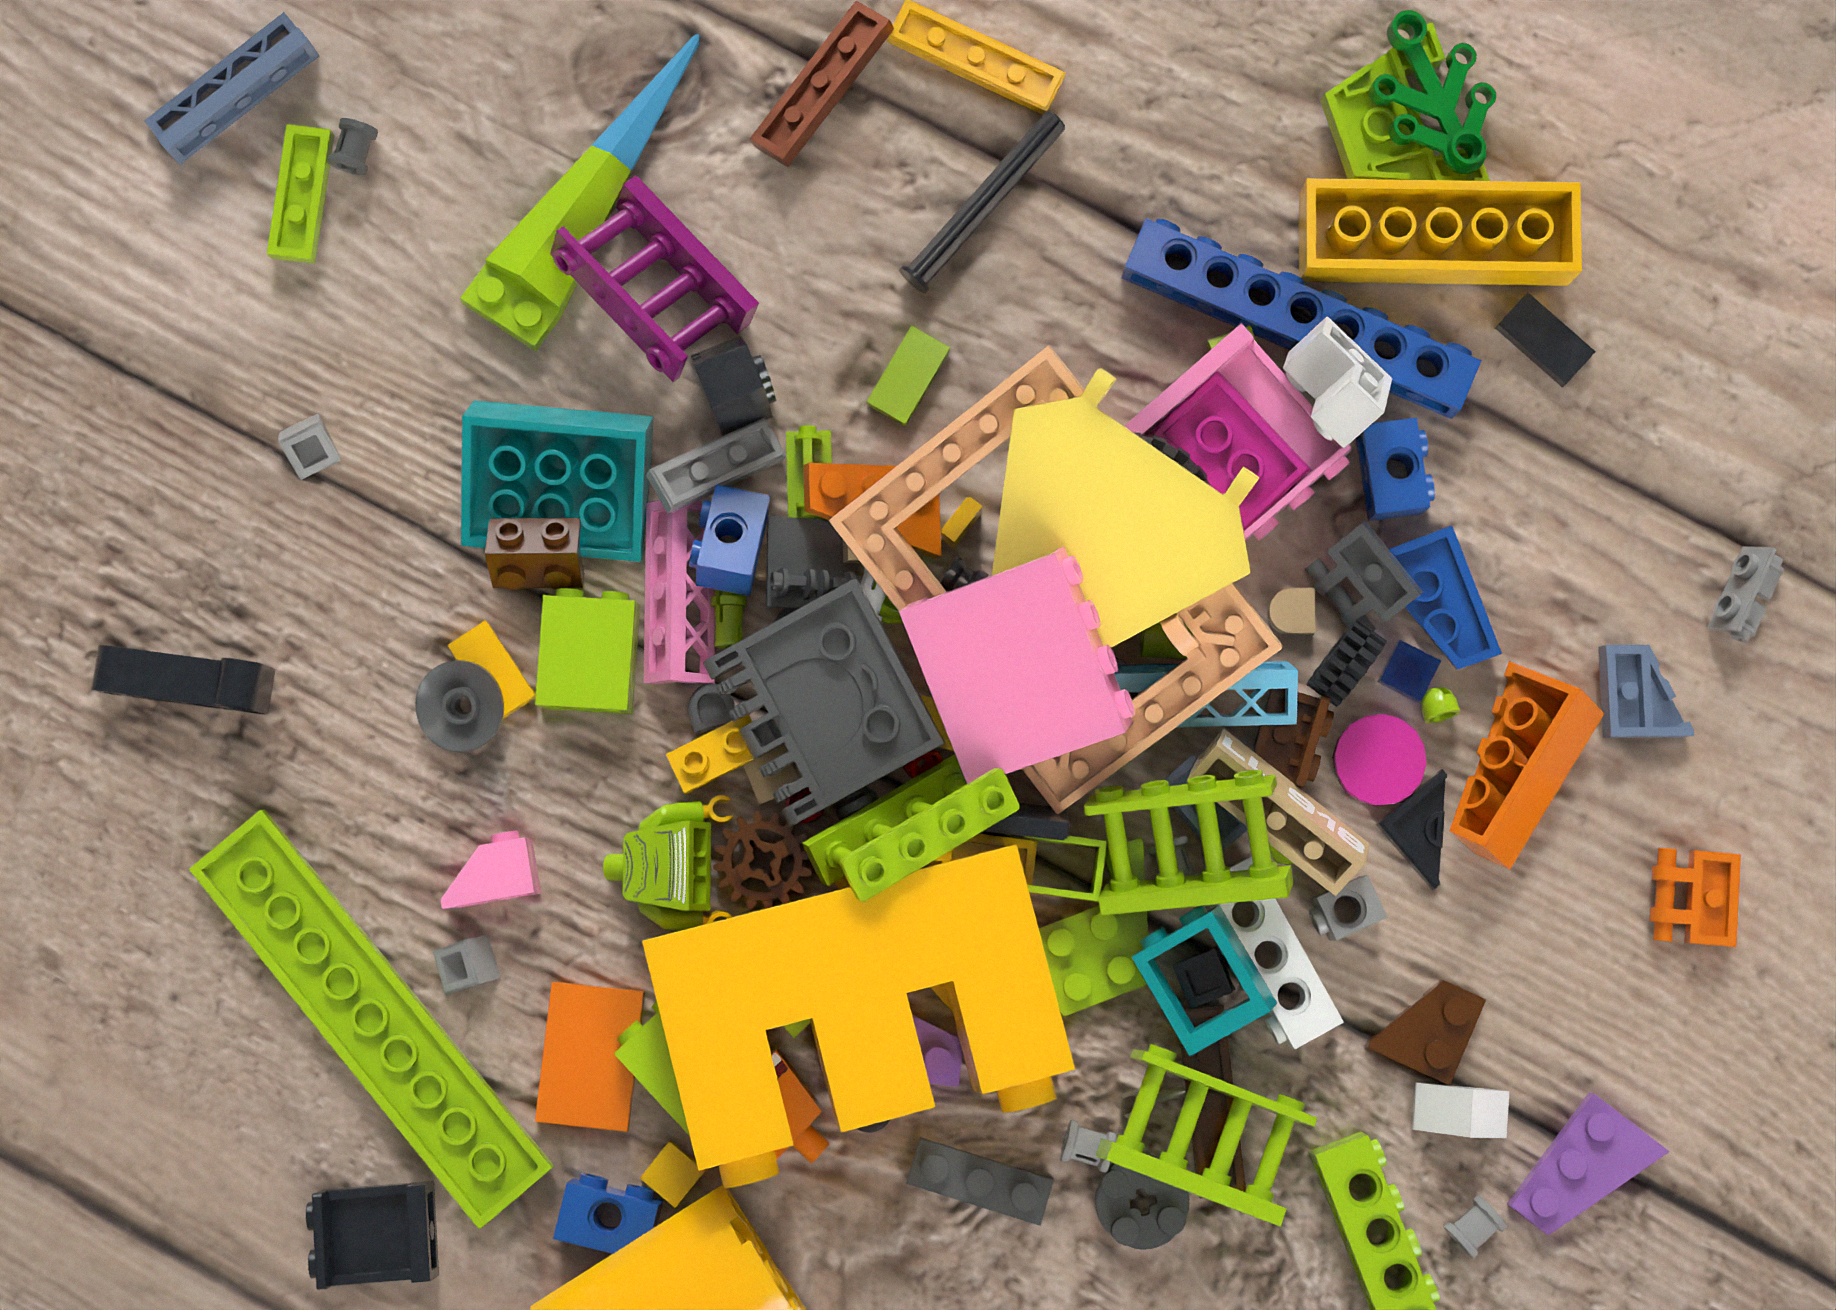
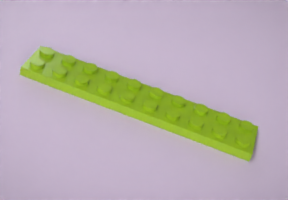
(371, 1018)

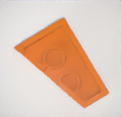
(834, 486)

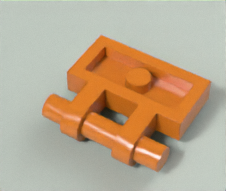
(1710, 902)

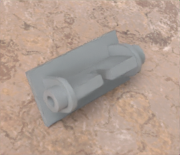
(1752, 574)

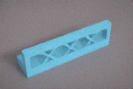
(1264, 677)

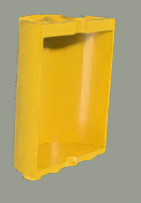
(689, 1262)

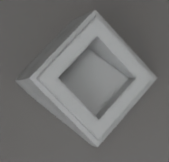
(309, 446)
(466, 964)

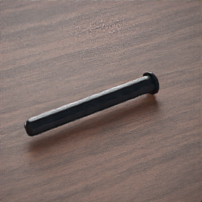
(983, 201)

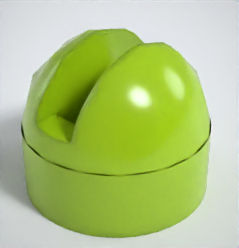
(1439, 705)

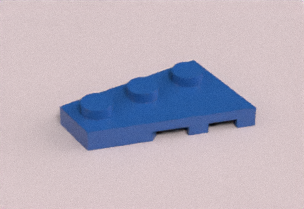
(1450, 602)

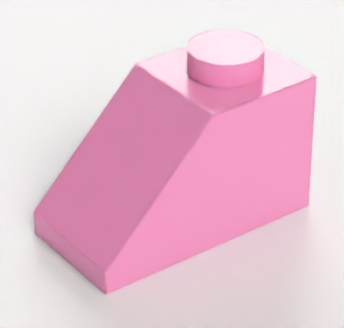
(495, 873)

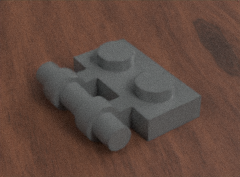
(1371, 570)

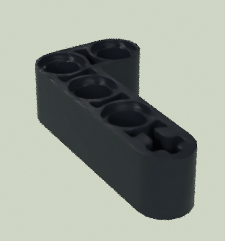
(184, 679)

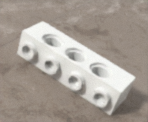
(1315, 1010)

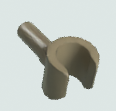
(1163, 1095)

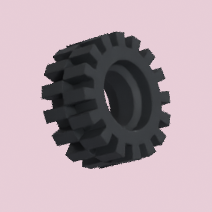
(1346, 662)

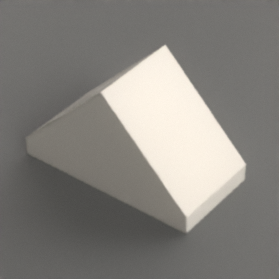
(1460, 1110)

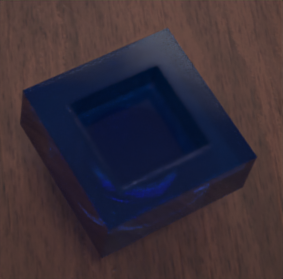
(1409, 671)

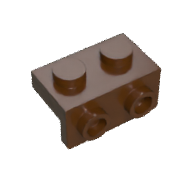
(534, 553)
(1293, 747)

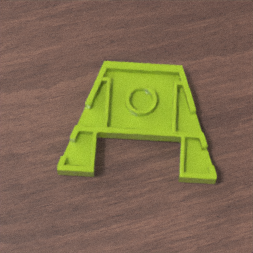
(1363, 126)
(1094, 952)

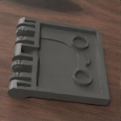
(830, 697)

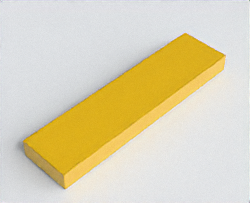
(976, 57)

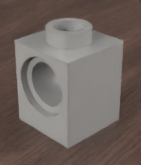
(1366, 903)

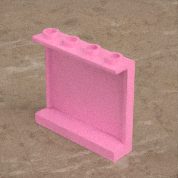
(1272, 396)
(1018, 666)

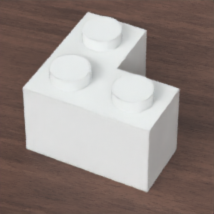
(1342, 380)

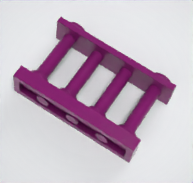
(670, 242)

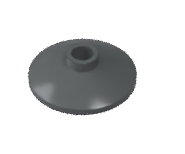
(440, 708)

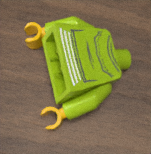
(669, 864)

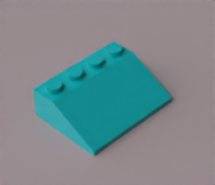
(557, 466)

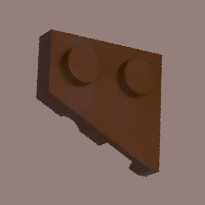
(1431, 1031)

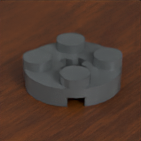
(1127, 1224)

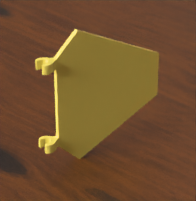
(1126, 511)

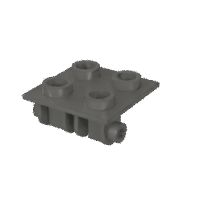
(803, 561)

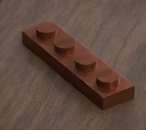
(821, 83)

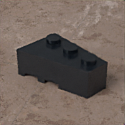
(734, 384)

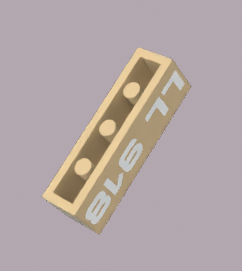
(1293, 819)

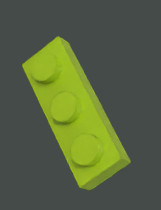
(300, 194)

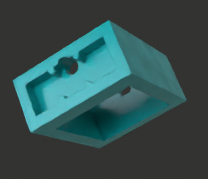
(1259, 1000)

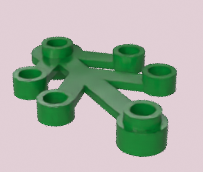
(1436, 100)

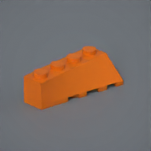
(1523, 762)

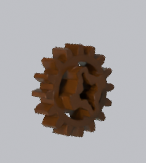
(745, 871)

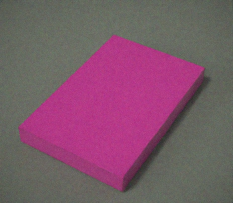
(1224, 436)

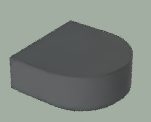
(709, 709)

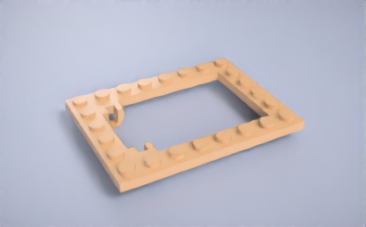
(1225, 627)

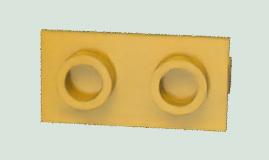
(710, 755)

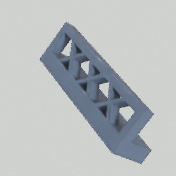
(235, 94)

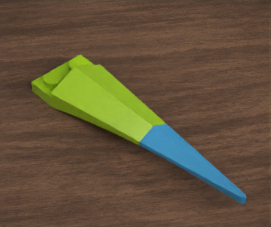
(520, 281)

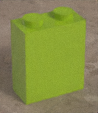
(587, 652)

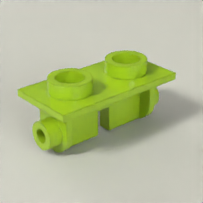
(803, 448)

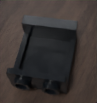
(373, 1234)

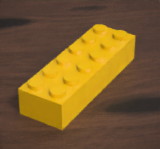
(1440, 232)

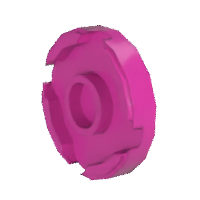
(1379, 760)

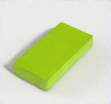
(908, 376)

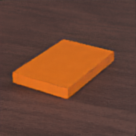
(579, 1072)

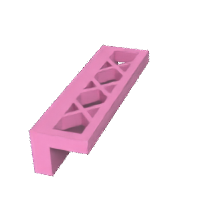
(667, 596)

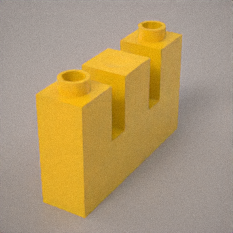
(851, 975)

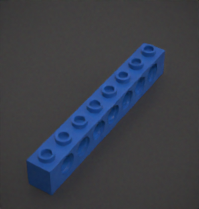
(1274, 322)

